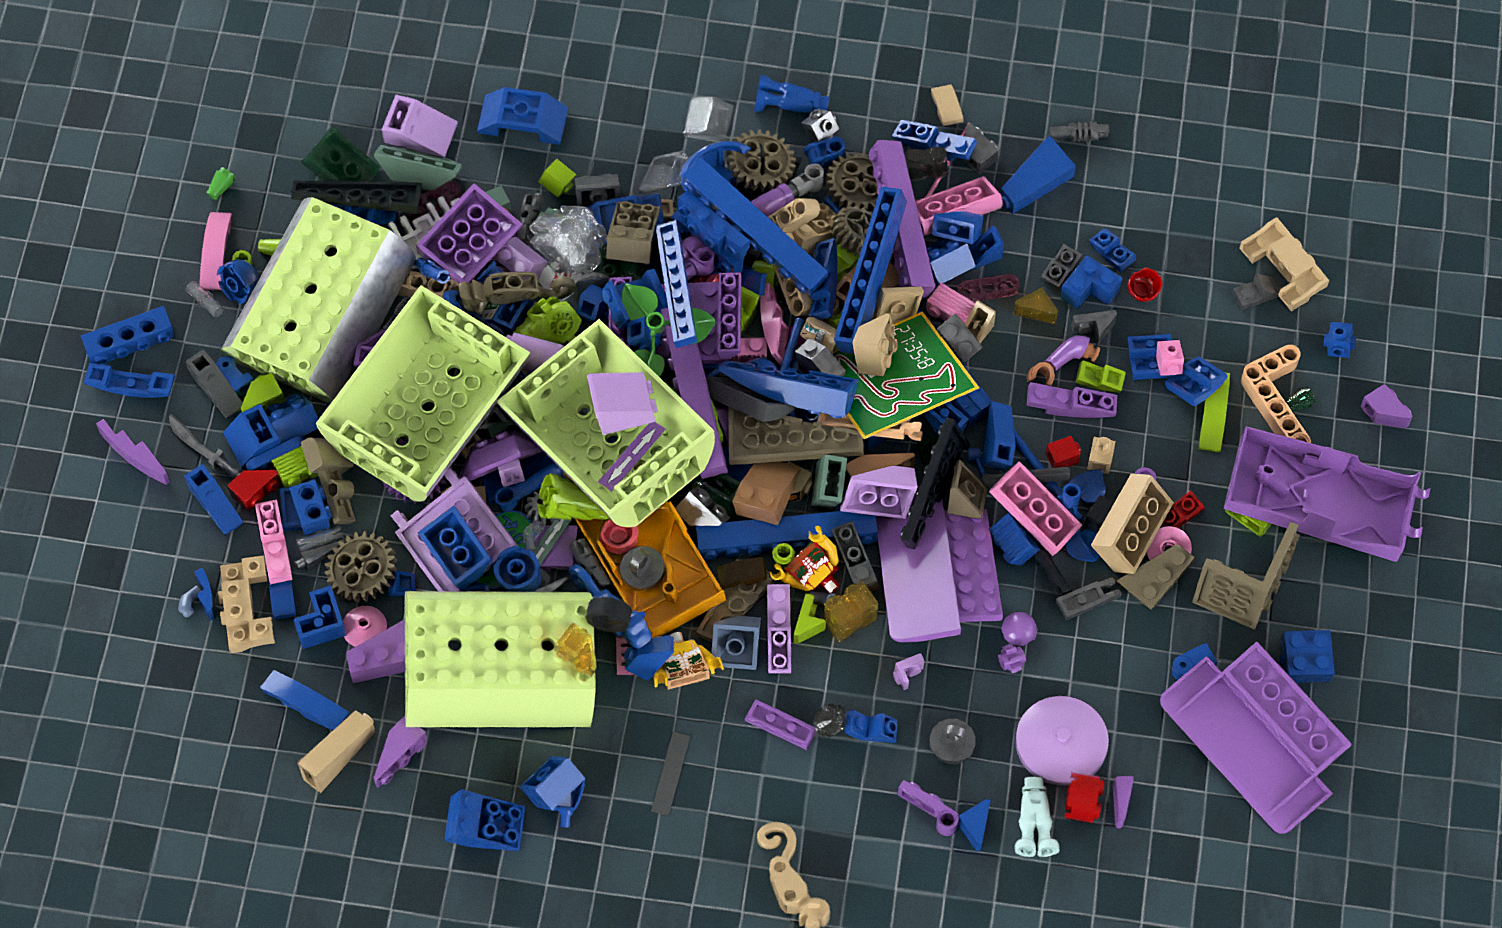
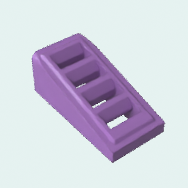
(1121, 794)

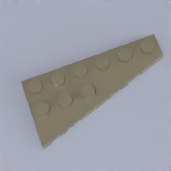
(787, 440)

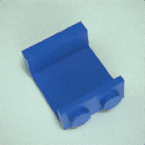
(613, 294)

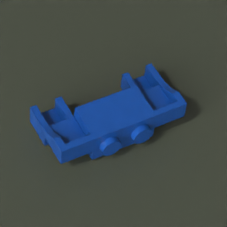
(713, 231)

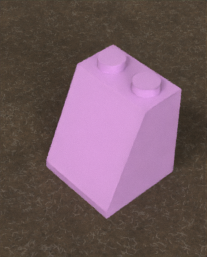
(621, 400)

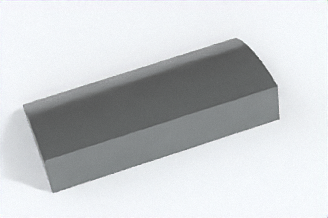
(745, 400)

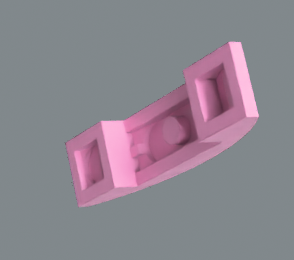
(214, 249)

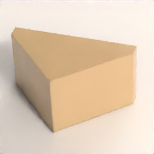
(980, 320)

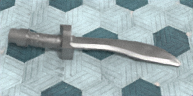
(215, 459)

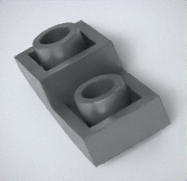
(1062, 266)

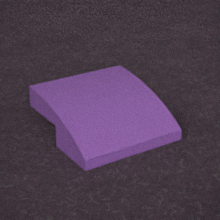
(561, 554)

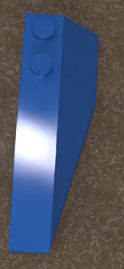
(813, 391)

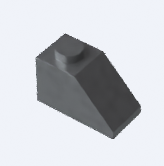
(818, 358)

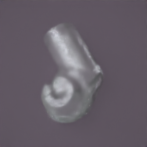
(530, 535)

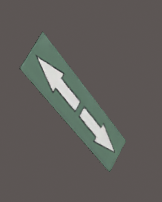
(550, 538)

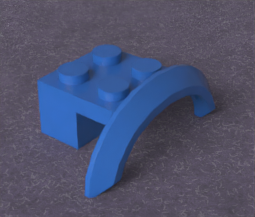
(714, 157)

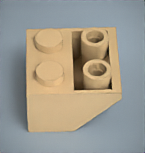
(875, 345)

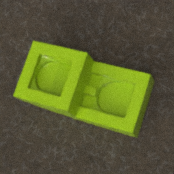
(1100, 378)

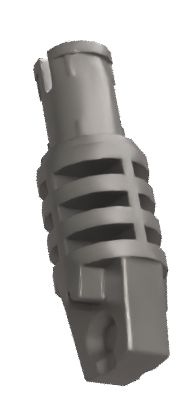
(1080, 131)

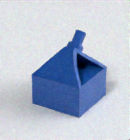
(556, 787)

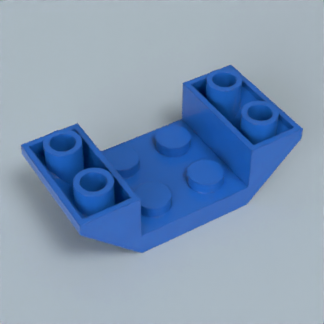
(524, 112)

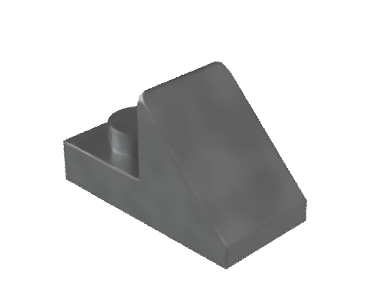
(1256, 292)
(1098, 322)

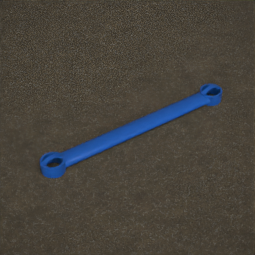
(530, 484)

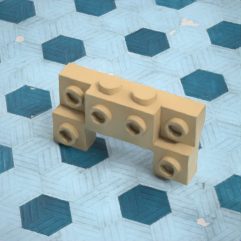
(1289, 259)
(238, 612)

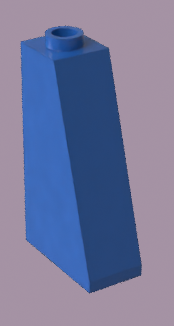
(1037, 176)

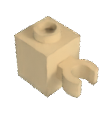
(1101, 454)

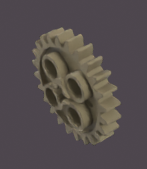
(774, 156)
(859, 182)
(367, 582)

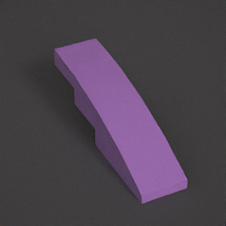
(137, 455)

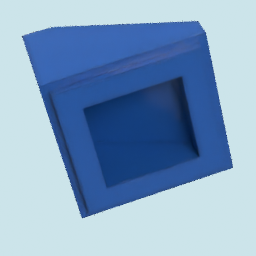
(403, 582)

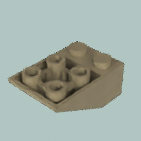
(632, 232)

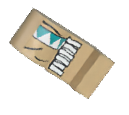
(820, 332)

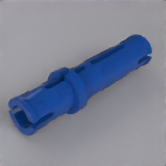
(430, 269)

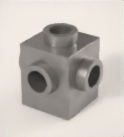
(820, 125)

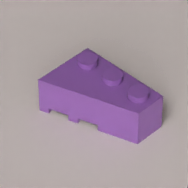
(379, 656)

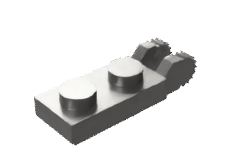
(1087, 598)

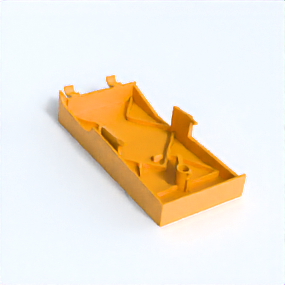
(688, 582)

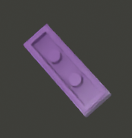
(780, 724)

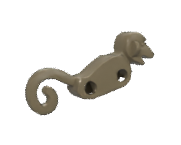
(511, 289)

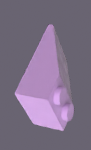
(881, 492)

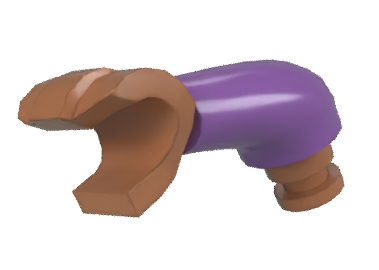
(1070, 349)

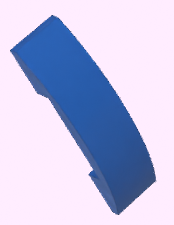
(129, 383)

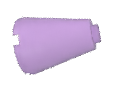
(540, 349)

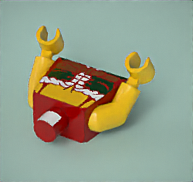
(812, 566)

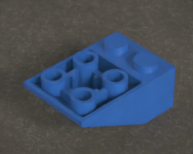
(484, 822)

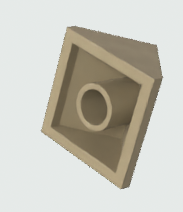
(966, 493)

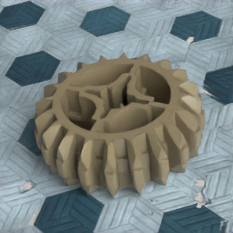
(851, 227)

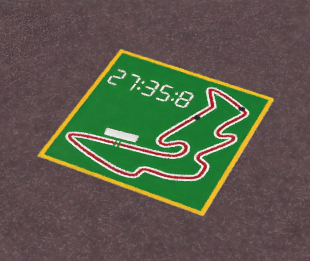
(919, 379)

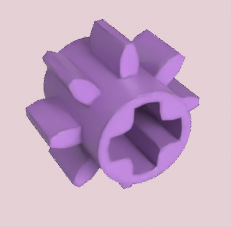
(1011, 658)

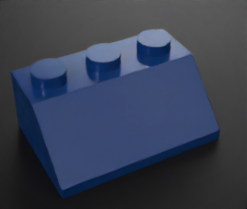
(456, 548)

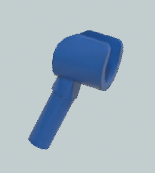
(974, 454)

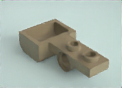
(330, 465)

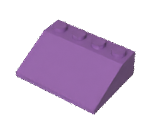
(468, 235)

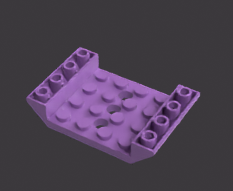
(718, 299)

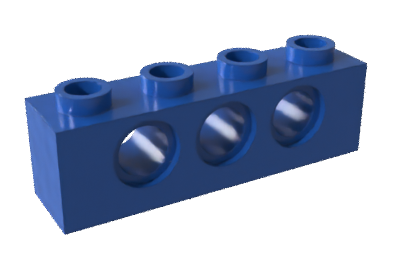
(134, 327)

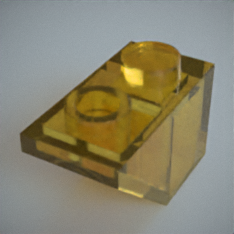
(577, 648)

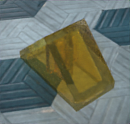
(1037, 307)

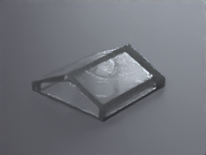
(708, 119)

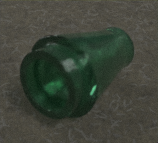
(1301, 399)

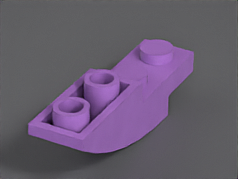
(1072, 403)

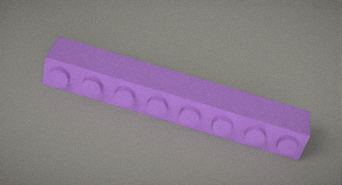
(909, 248)
(694, 392)

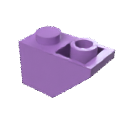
(1385, 408)

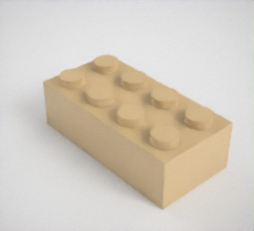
(1132, 523)

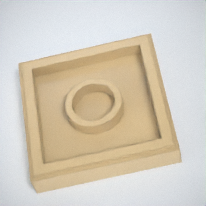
(898, 302)

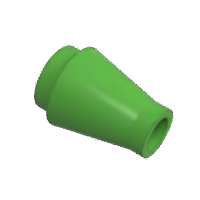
(221, 182)

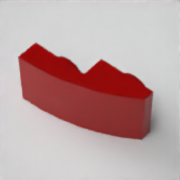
(1183, 510)

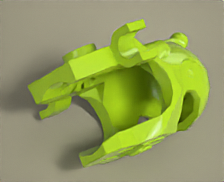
(549, 321)

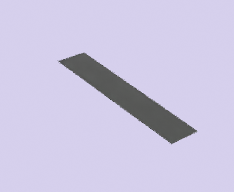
(670, 773)

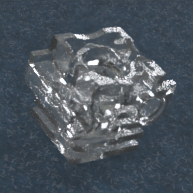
(569, 239)

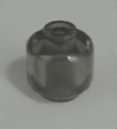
(830, 720)

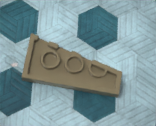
(738, 602)

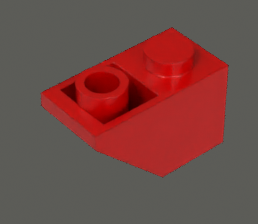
(252, 486)

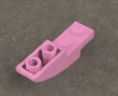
(273, 542)

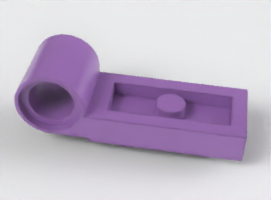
(931, 804)

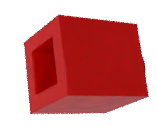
(1063, 452)

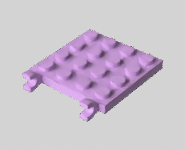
(475, 513)

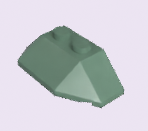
(416, 166)

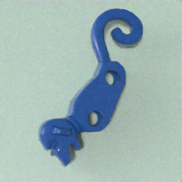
(637, 632)

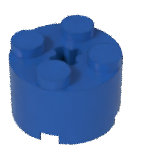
(514, 560)

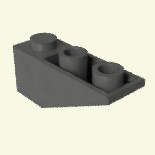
(214, 383)
(855, 556)

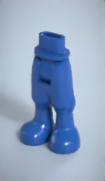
(791, 98)

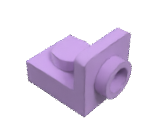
(511, 473)
(909, 666)

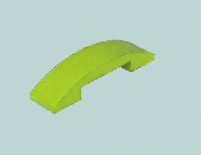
(1214, 418)

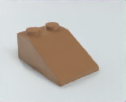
(766, 491)

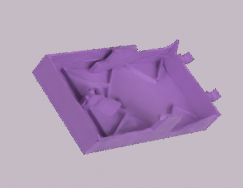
(1323, 493)

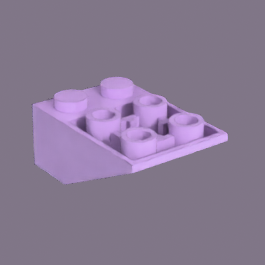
(418, 127)

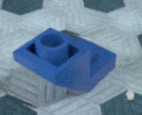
(874, 728)

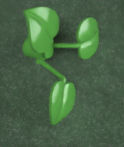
(643, 302)

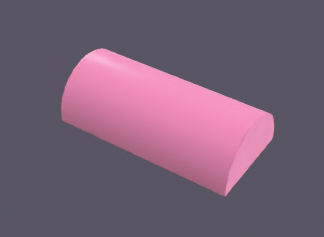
(973, 196)
(1035, 508)

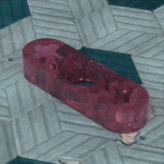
(443, 189)
(994, 280)

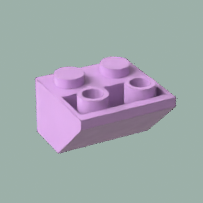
(519, 257)

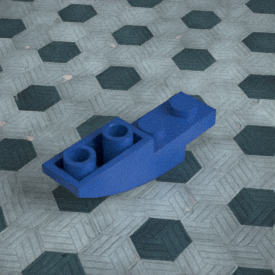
(927, 136)

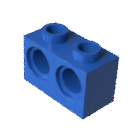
(307, 507)

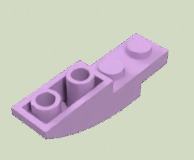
(779, 629)

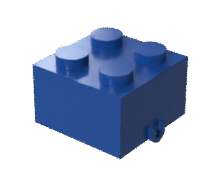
(1307, 655)

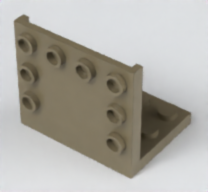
(1239, 595)

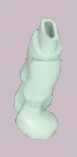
(1035, 814)

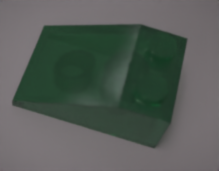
(339, 159)

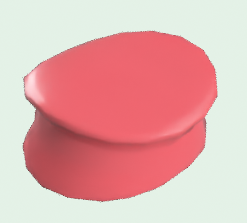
(618, 538)

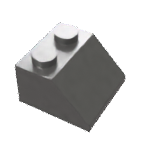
(596, 189)

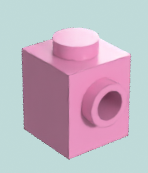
(1169, 357)

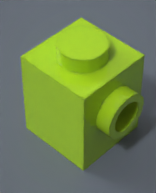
(558, 178)

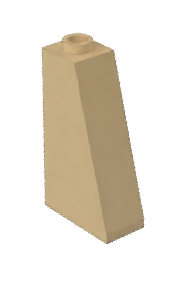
(336, 750)

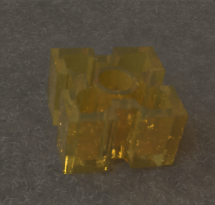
(850, 611)

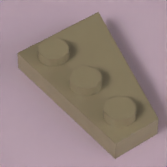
(1157, 576)

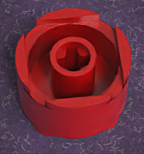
(1083, 797)

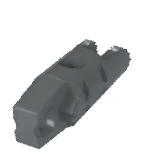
(528, 215)
(589, 561)

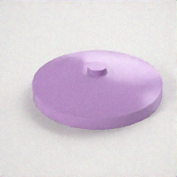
(1061, 738)

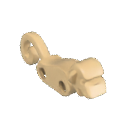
(787, 883)

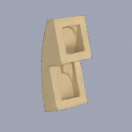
(947, 105)

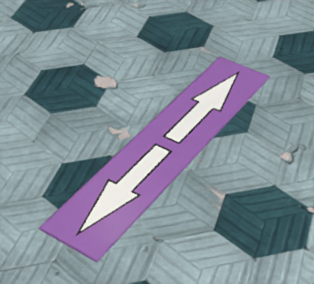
(631, 455)

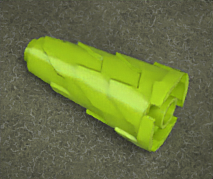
(566, 500)

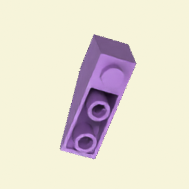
(399, 747)

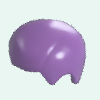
(1019, 628)

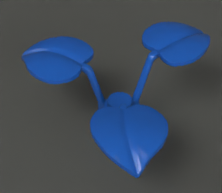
(1086, 487)

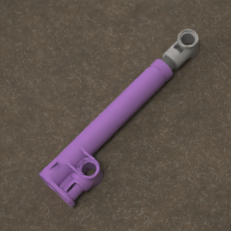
(700, 258)

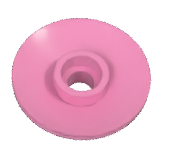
(1166, 538)
(358, 634)

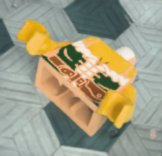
(687, 664)

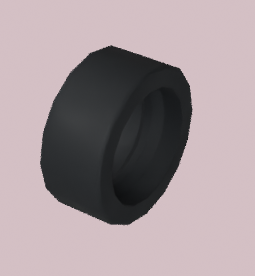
(608, 614)

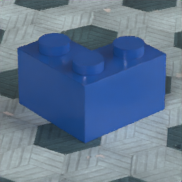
(1093, 280)
(324, 623)

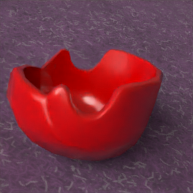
(1145, 285)

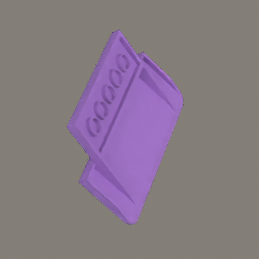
(942, 580)
(1258, 733)

